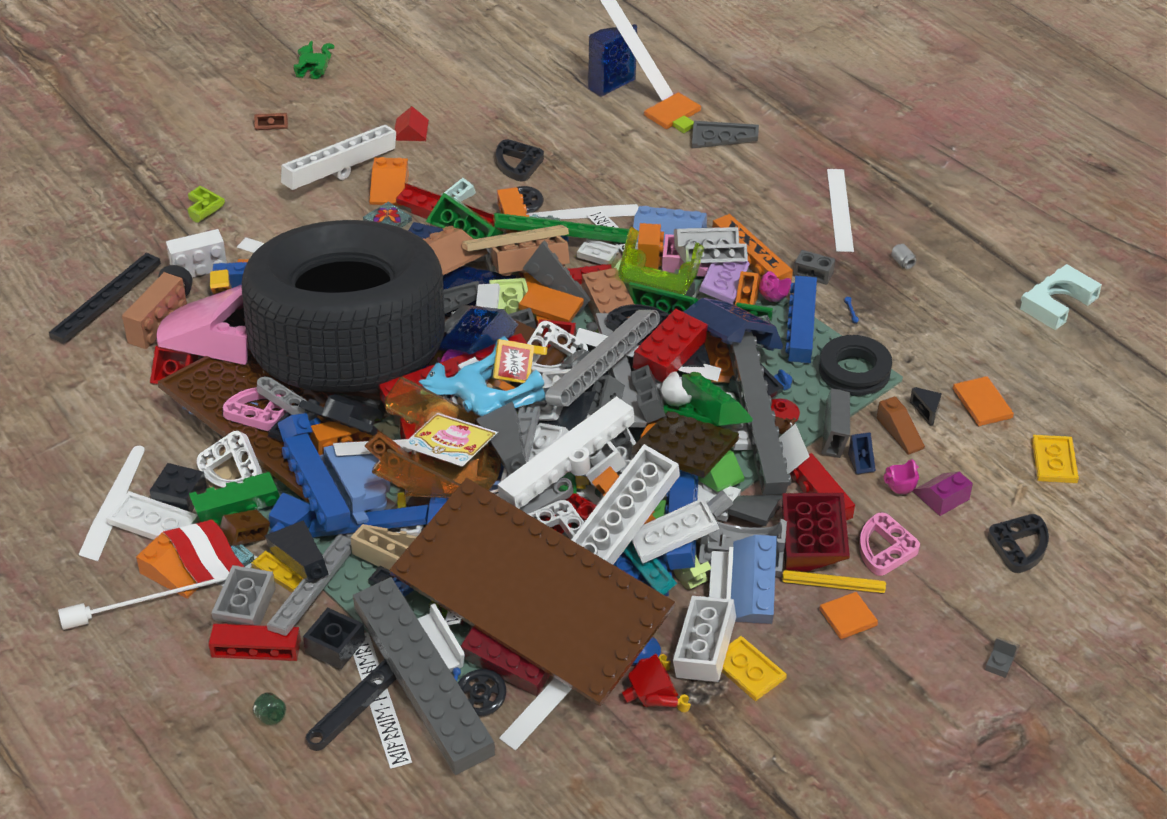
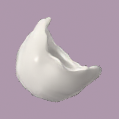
(673, 392)

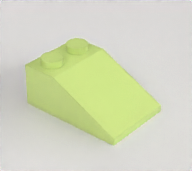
(511, 293)

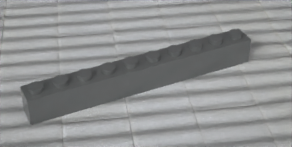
(762, 430)

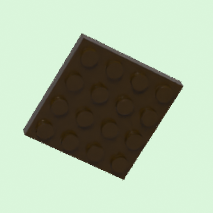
(688, 442)

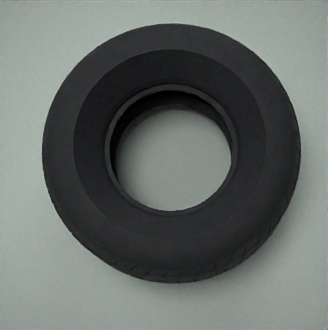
(343, 305)

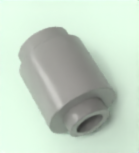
(903, 256)

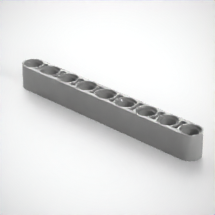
(602, 358)

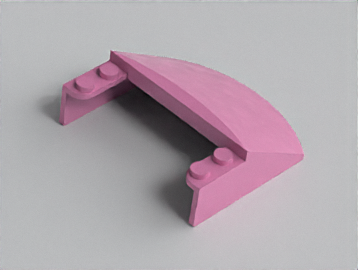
(201, 330)

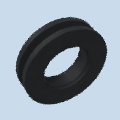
(859, 347)

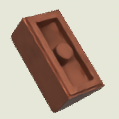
(271, 121)

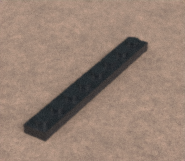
(104, 298)

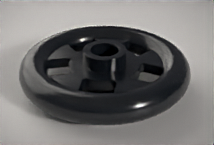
(527, 198)
(483, 676)

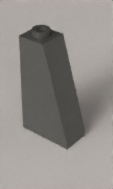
(836, 423)
(508, 441)

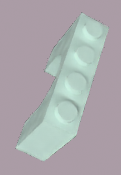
(1064, 281)

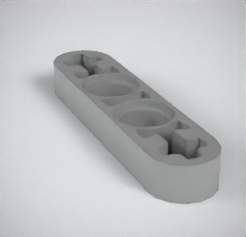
(269, 388)

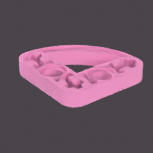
(236, 410)
(905, 549)

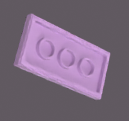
(723, 280)

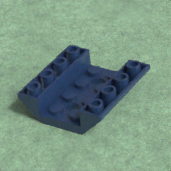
(731, 322)

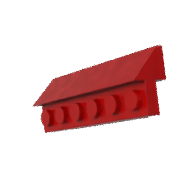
(423, 202)

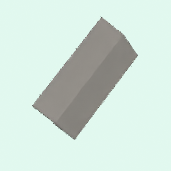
(718, 244)

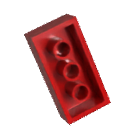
(670, 344)

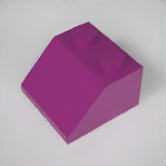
(945, 492)

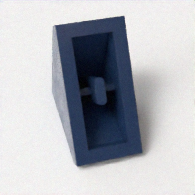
(861, 453)

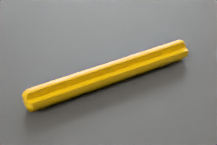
(834, 581)

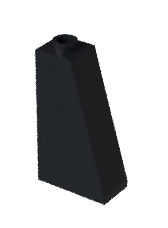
(298, 551)

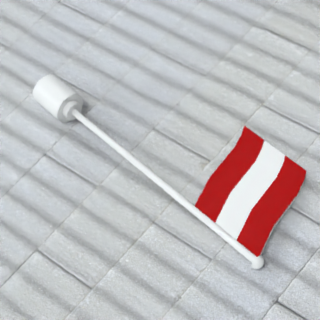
(203, 553)

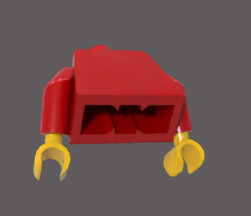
(654, 685)

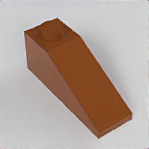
(898, 423)

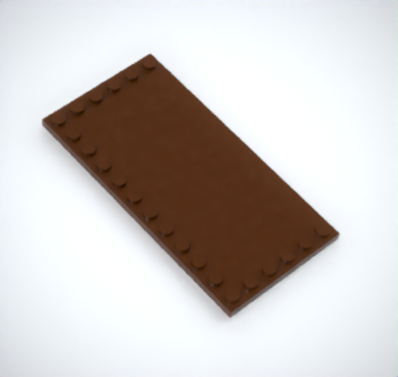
(211, 382)
(533, 590)

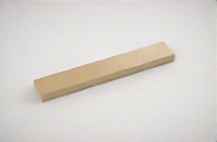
(512, 238)

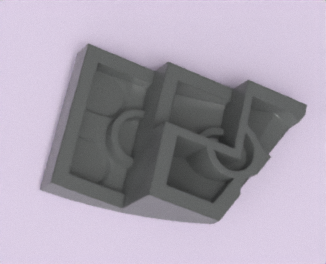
(756, 507)

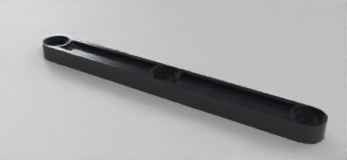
(350, 706)

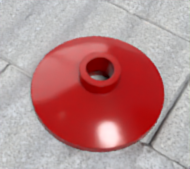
(785, 409)

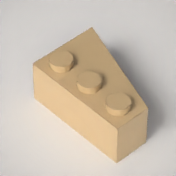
(380, 545)

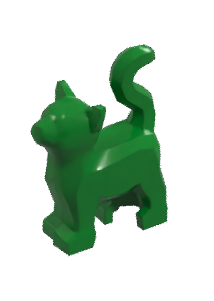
(312, 61)

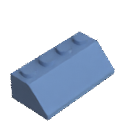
(669, 219)
(754, 578)

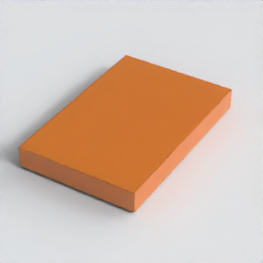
(671, 109)
(551, 303)
(983, 401)

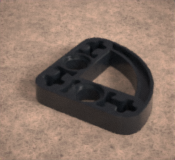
(512, 149)
(618, 316)
(1034, 525)

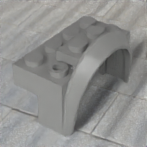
(733, 533)

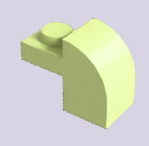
(693, 576)

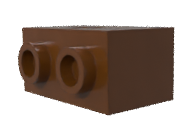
(244, 527)

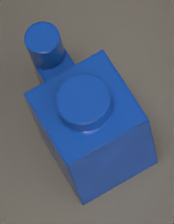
(296, 425)

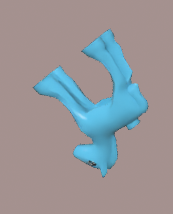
(472, 389)

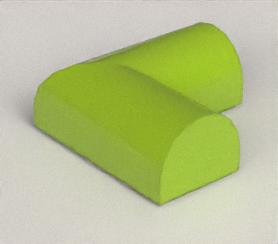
(205, 203)

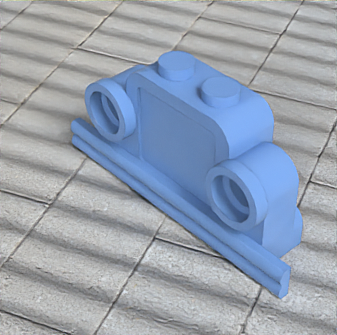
(356, 482)

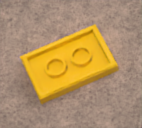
(1055, 459)
(751, 669)

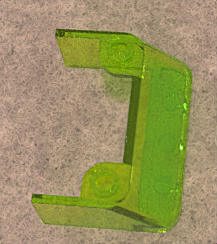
(634, 270)

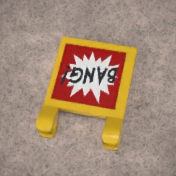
(514, 360)

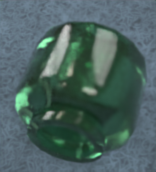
(269, 708)

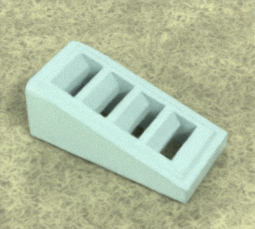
(464, 188)

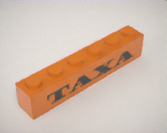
(759, 255)

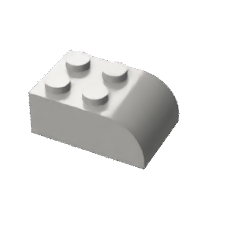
(244, 596)

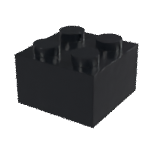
(175, 485)
(334, 638)

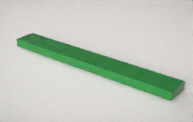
(575, 229)

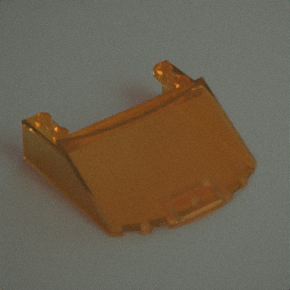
(423, 473)

